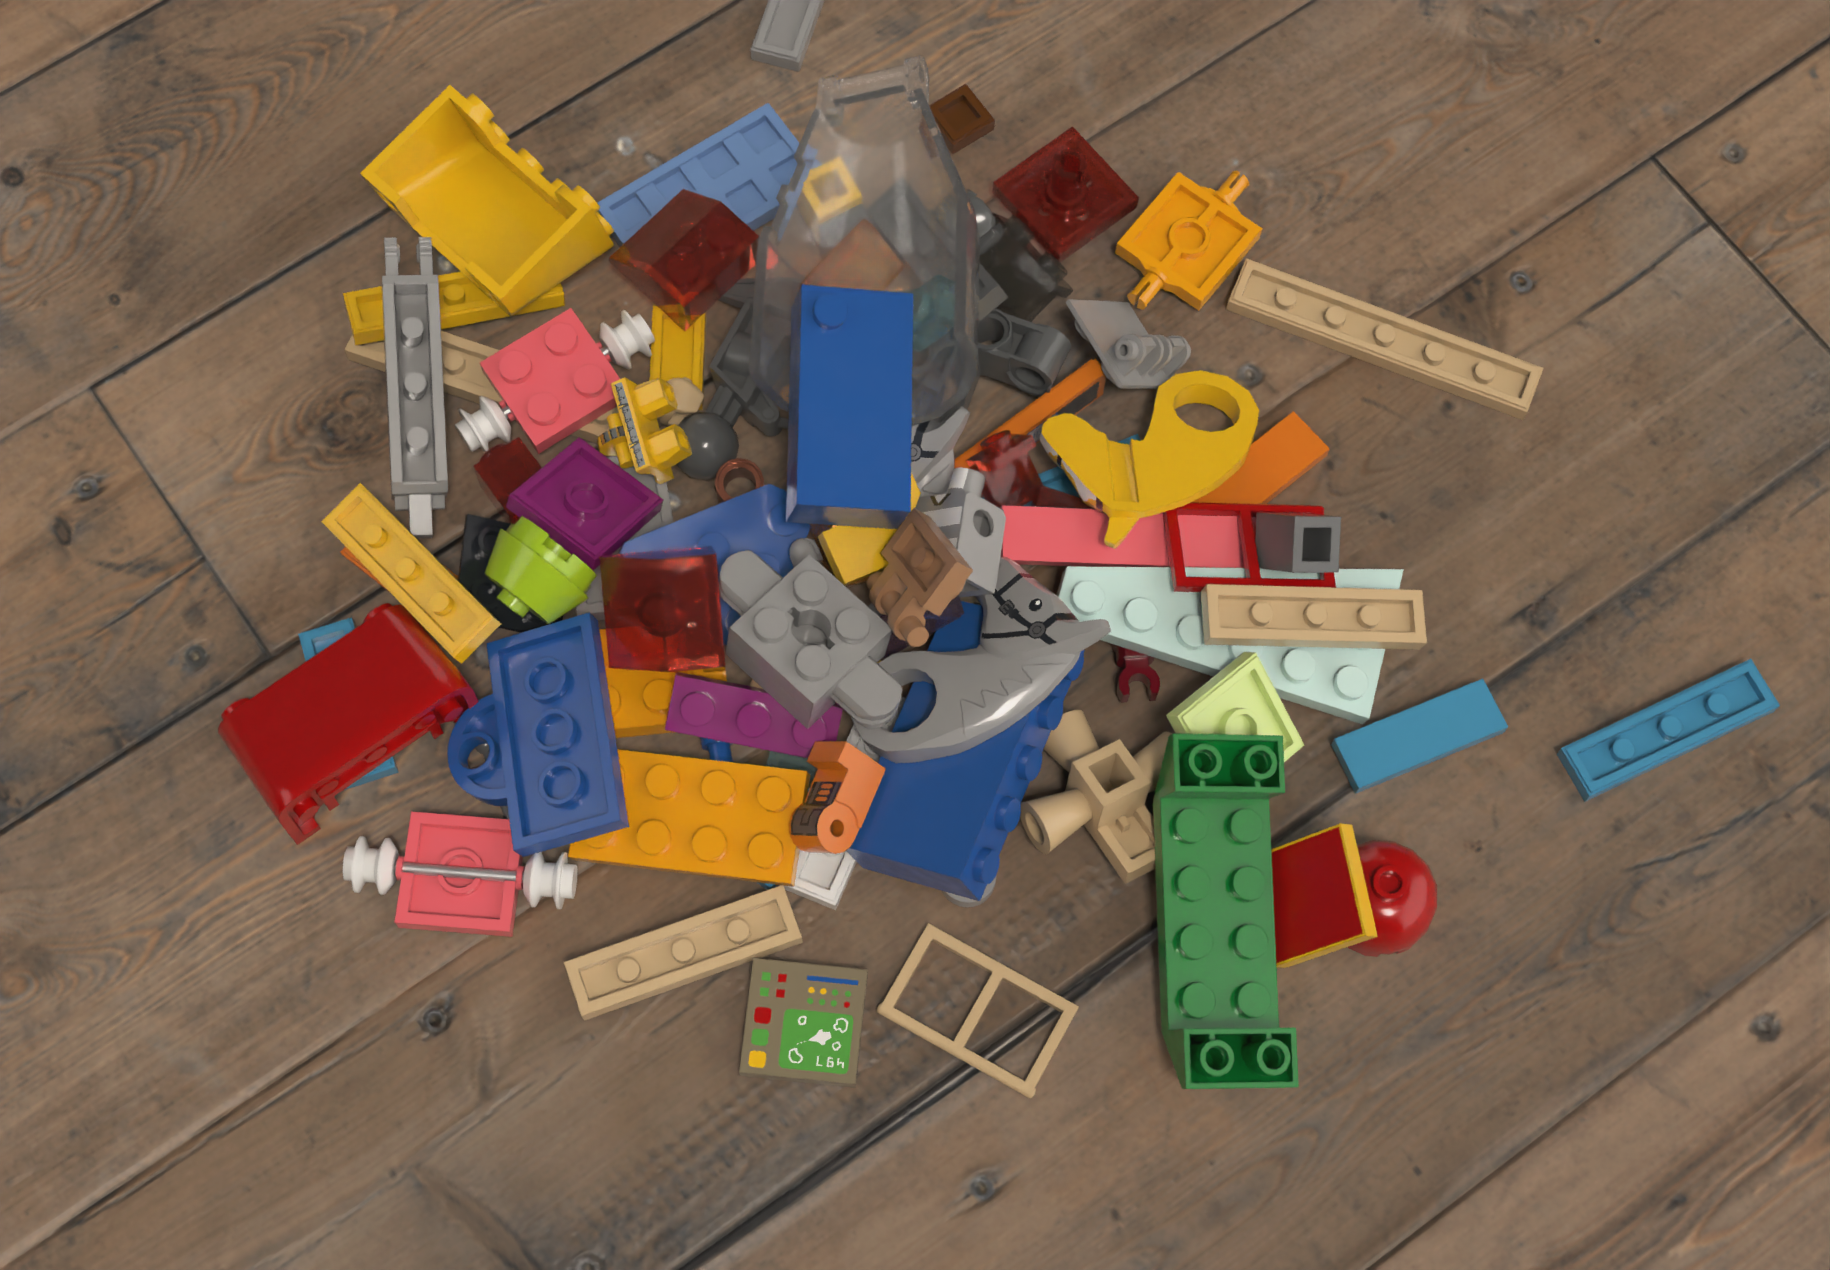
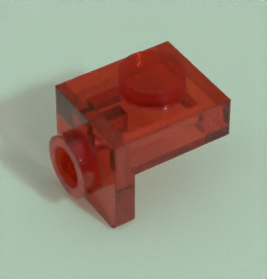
(1007, 469)

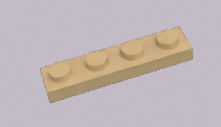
(1313, 617)
(683, 952)

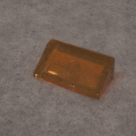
(858, 262)

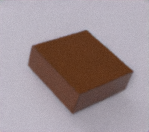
(962, 118)

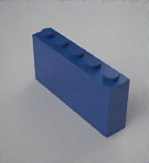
(951, 814)

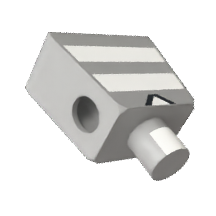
(971, 526)

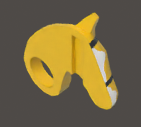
(1167, 466)

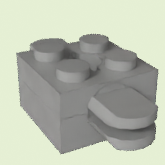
(796, 660)

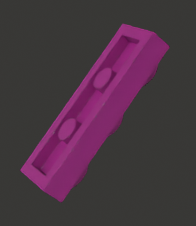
(743, 716)

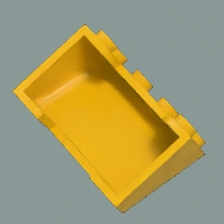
(487, 203)

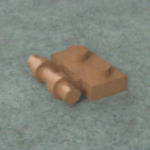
(924, 564)

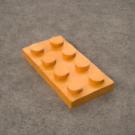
(703, 819)

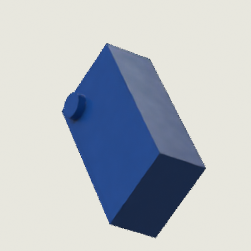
(850, 407)

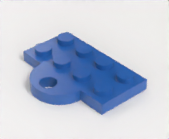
(546, 738)

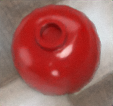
(1399, 894)

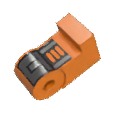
(836, 798)

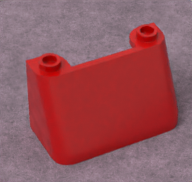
(344, 715)

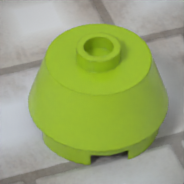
(537, 573)

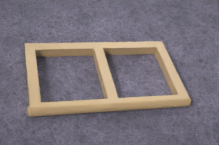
(998, 973)

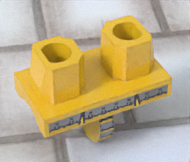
(636, 432)

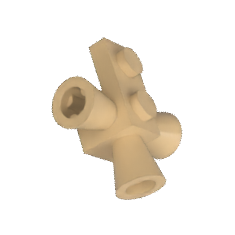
(1102, 793)

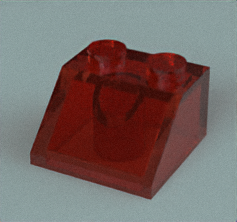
(688, 256)
(663, 610)

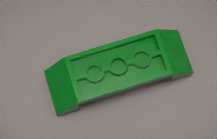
(1220, 912)

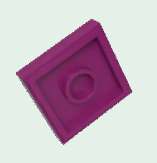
(585, 502)

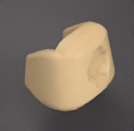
(688, 400)

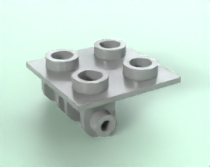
(1126, 349)

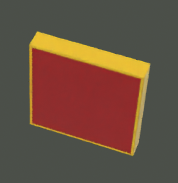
(1319, 896)

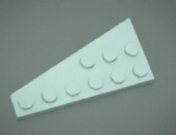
(1169, 626)

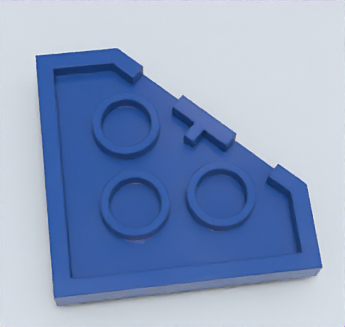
(740, 524)

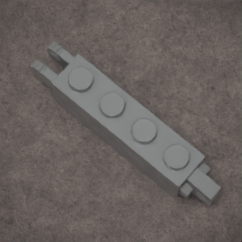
(414, 387)

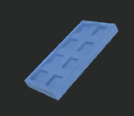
(736, 166)

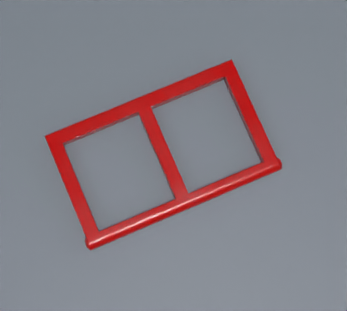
(1244, 516)

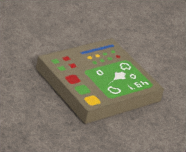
(803, 1022)

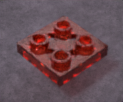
(1068, 167)

